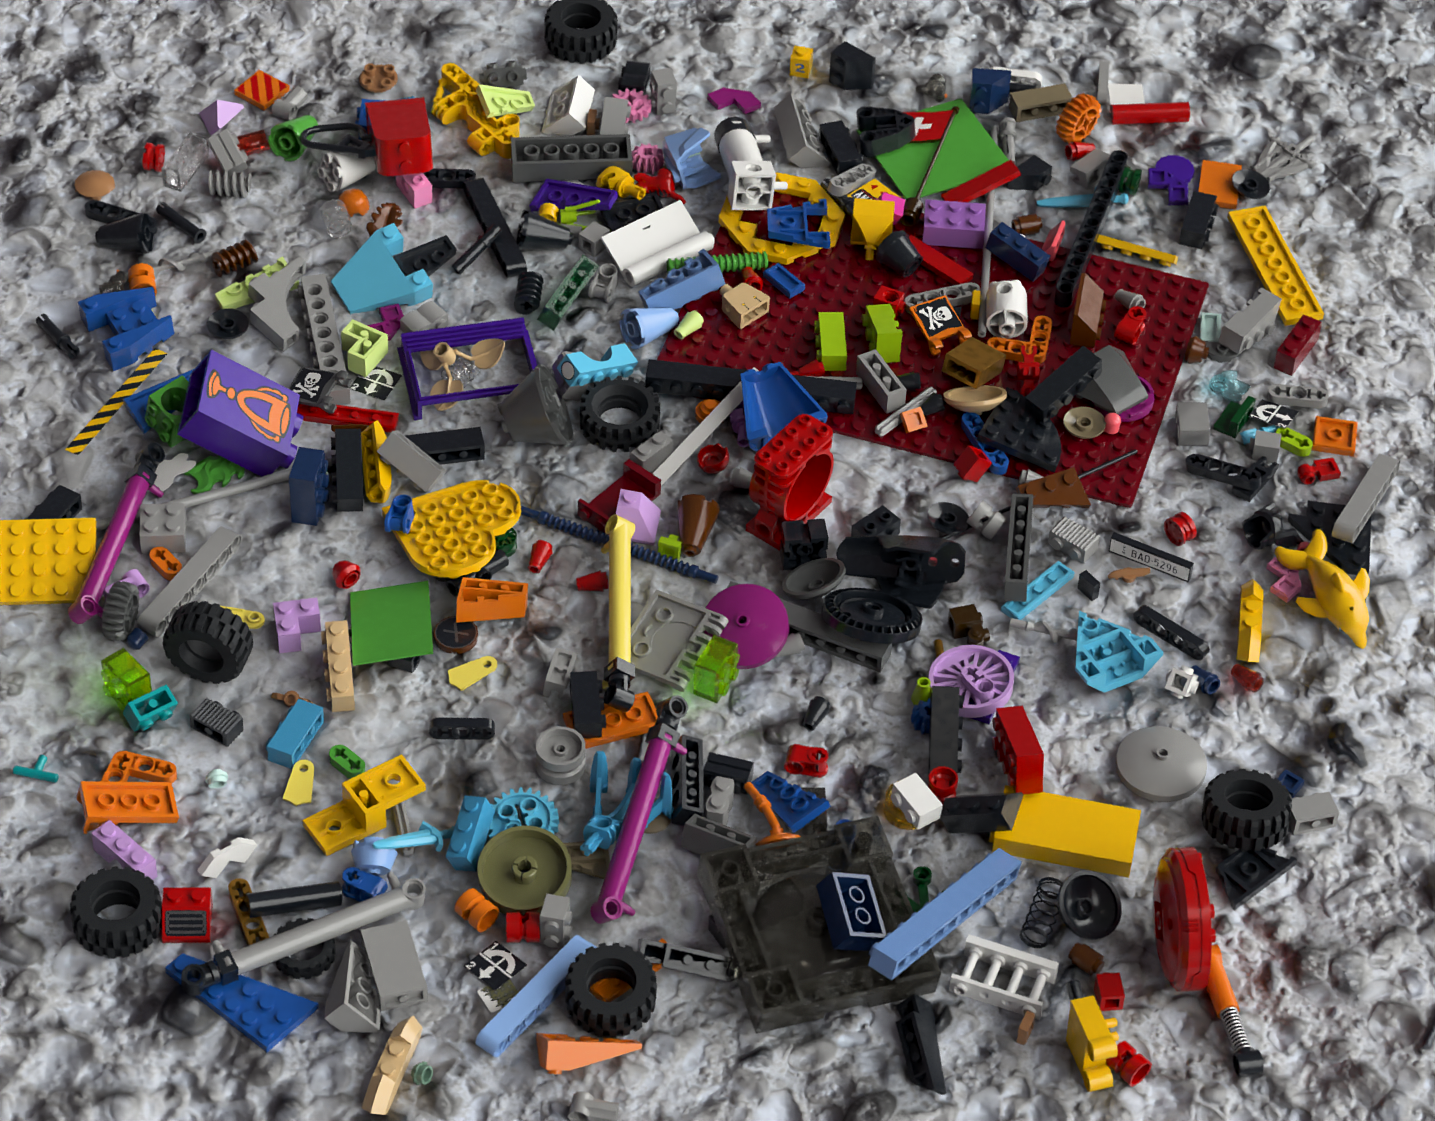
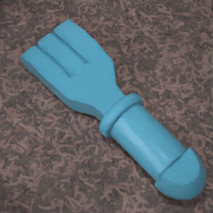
(1248, 434)

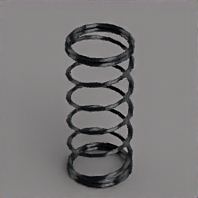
(1035, 929)

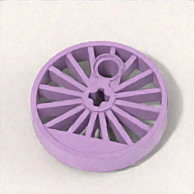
(976, 682)

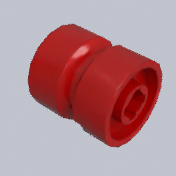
(943, 782)
(523, 927)
(1130, 1064)

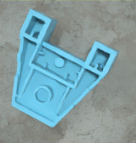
(374, 278)

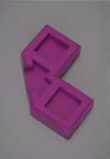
(742, 99)
(391, 320)

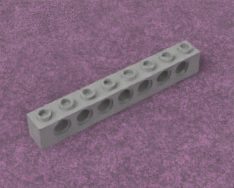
(323, 331)

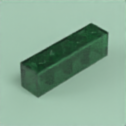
(568, 292)

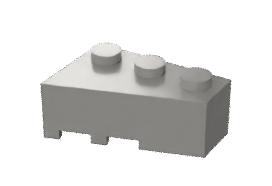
(1252, 324)

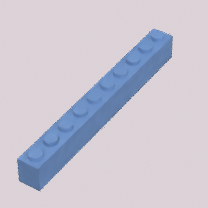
(943, 913)

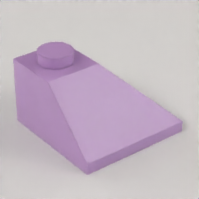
(642, 512)

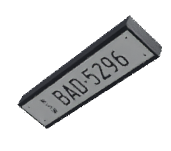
(1151, 557)

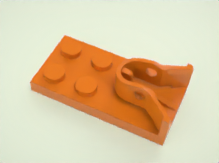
(126, 803)

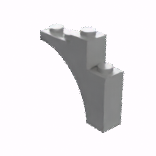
(270, 310)

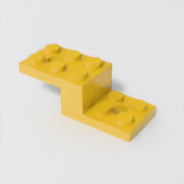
(364, 805)

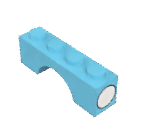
(581, 370)

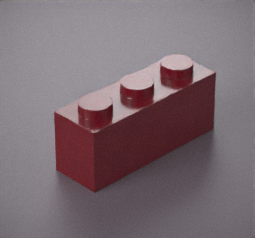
(1297, 345)

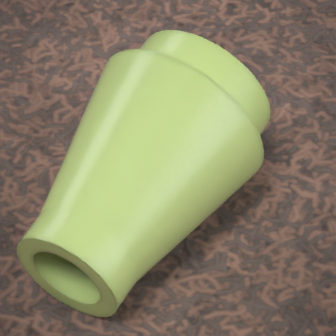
(690, 323)

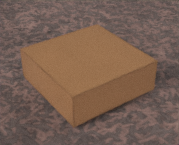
(1025, 1028)

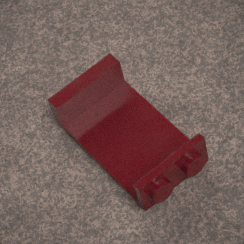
(605, 504)

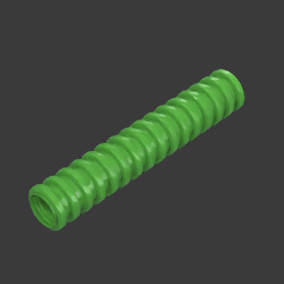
(727, 263)

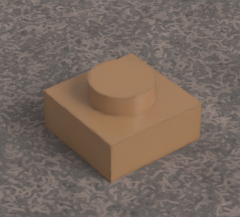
(593, 122)

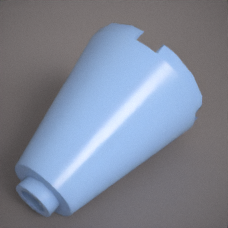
(646, 324)

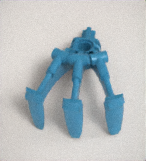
(604, 830)

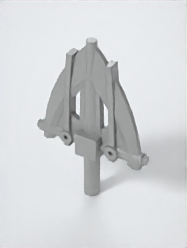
(1290, 153)

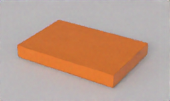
(1217, 181)

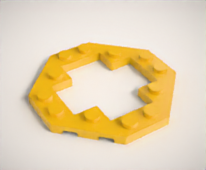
(744, 232)

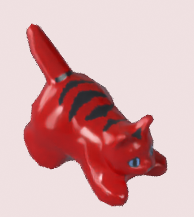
(661, 183)

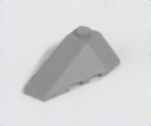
(351, 997)

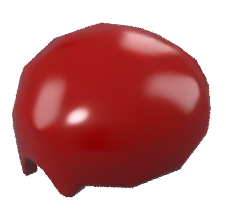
(713, 458)

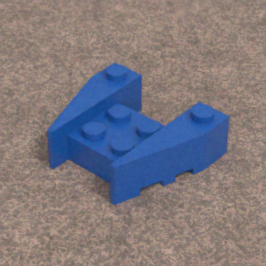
(131, 322)

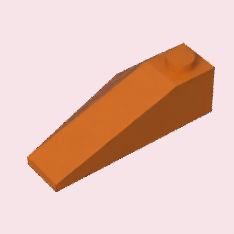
(563, 1052)

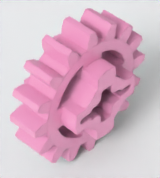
(639, 104)

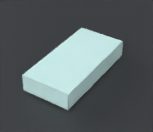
(1210, 327)

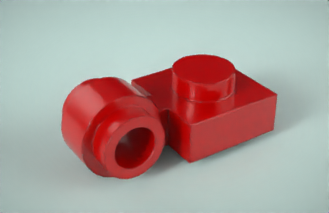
(1324, 469)

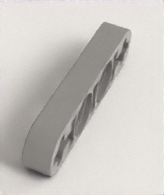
(851, 179)
(962, 291)

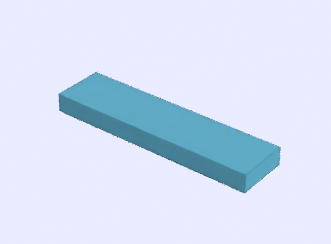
(1039, 590)

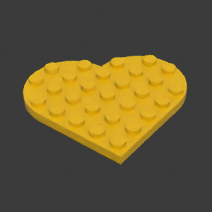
(458, 527)

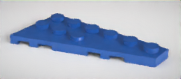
(252, 1007)

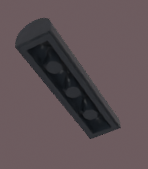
(293, 899)

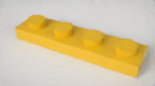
(1129, 248)

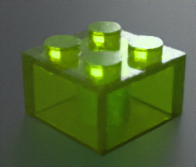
(716, 669)
(124, 678)

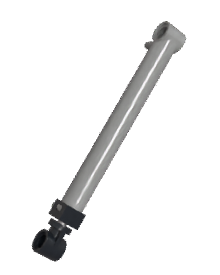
(229, 965)

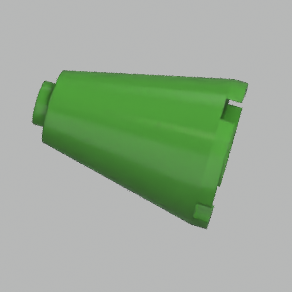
(285, 137)

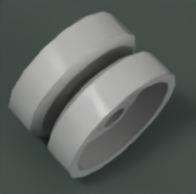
(560, 755)

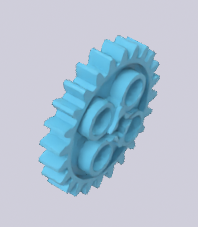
(542, 815)

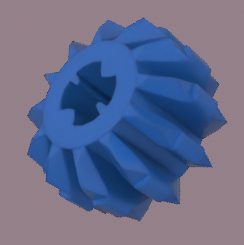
(921, 716)

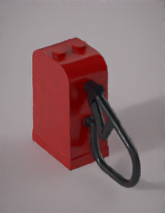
(396, 134)

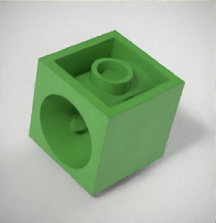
(167, 398)

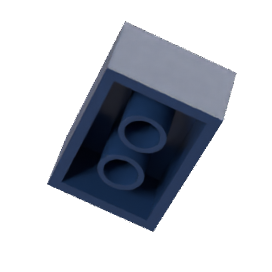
(308, 486)
(851, 911)

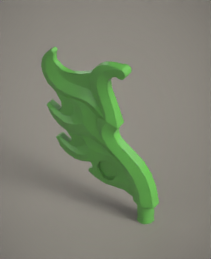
(214, 470)

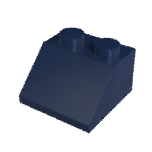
(988, 90)

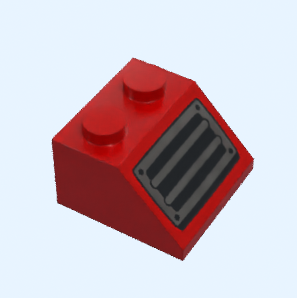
(187, 915)

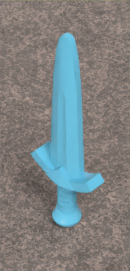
(1076, 200)
(425, 836)

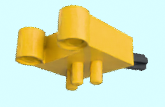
(1090, 1038)

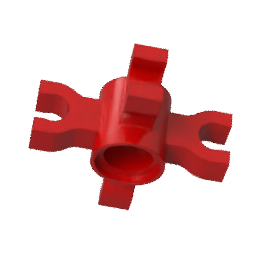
(1028, 369)

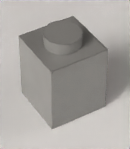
(590, 239)
(1266, 445)

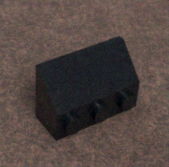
(981, 812)

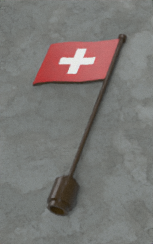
(928, 128)

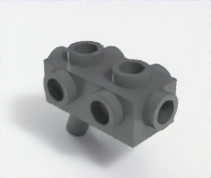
(508, 75)

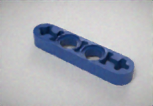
(966, 424)

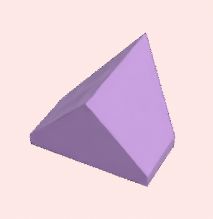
(219, 114)

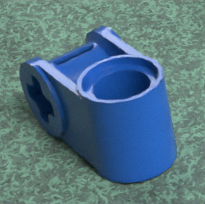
(400, 514)
(364, 886)

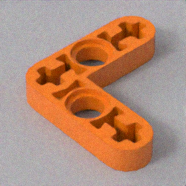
(1010, 344)
(132, 764)

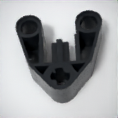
(883, 130)

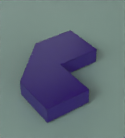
(1165, 179)

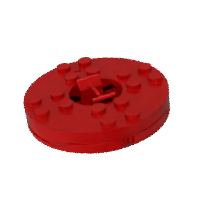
(1183, 919)

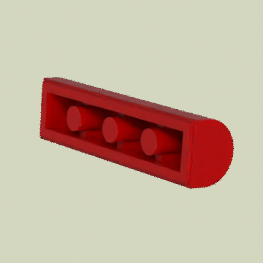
(1150, 113)

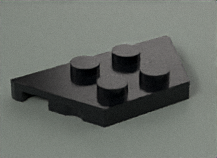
(1250, 872)

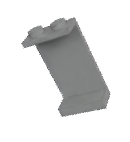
(394, 965)

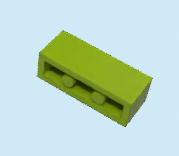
(831, 341)

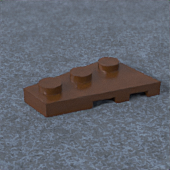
(1056, 490)

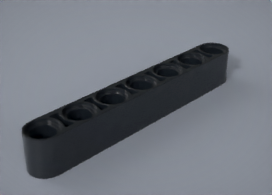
(487, 212)

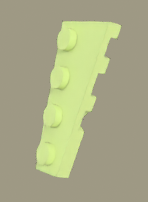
(237, 293)

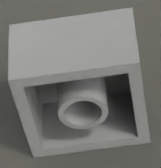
(163, 527)

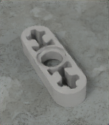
(1103, 78)
(1290, 400)

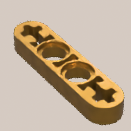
(243, 916)

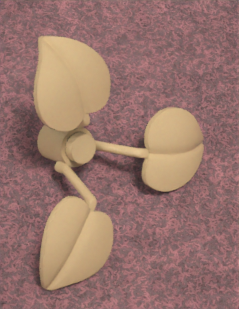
(485, 353)

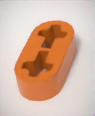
(162, 565)

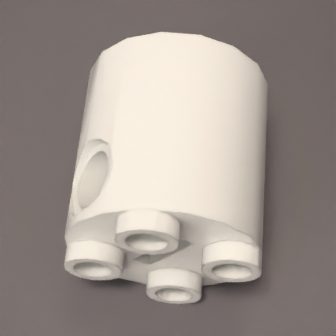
(1006, 309)

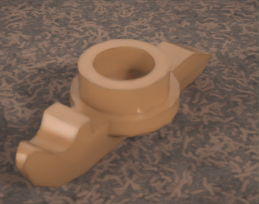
(1129, 574)
(289, 698)

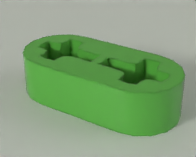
(344, 764)

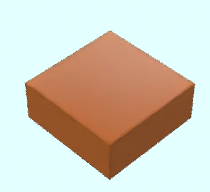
(913, 420)

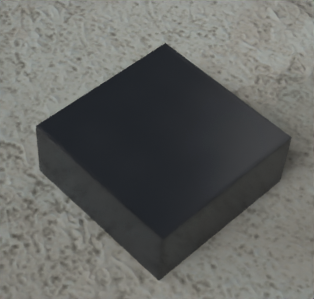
(1088, 585)

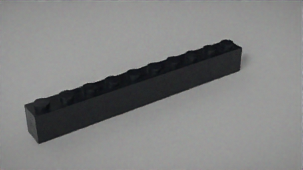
(718, 382)

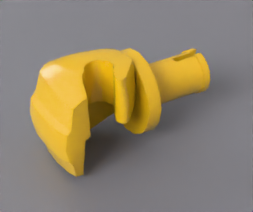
(618, 179)

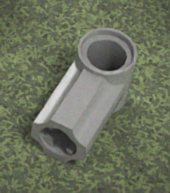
(289, 105)
(586, 1108)

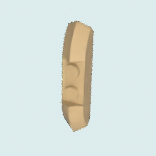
(392, 1066)

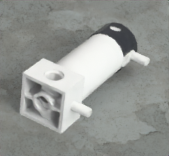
(749, 176)

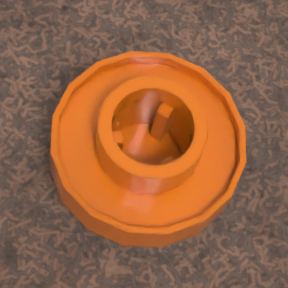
(704, 408)

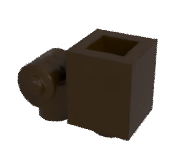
(968, 622)

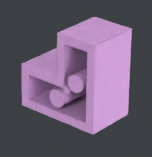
(294, 619)

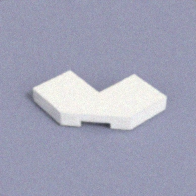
(238, 851)

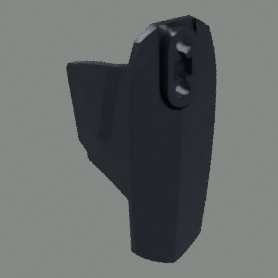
(904, 564)

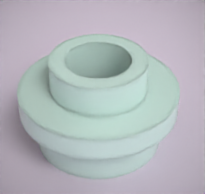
(216, 778)

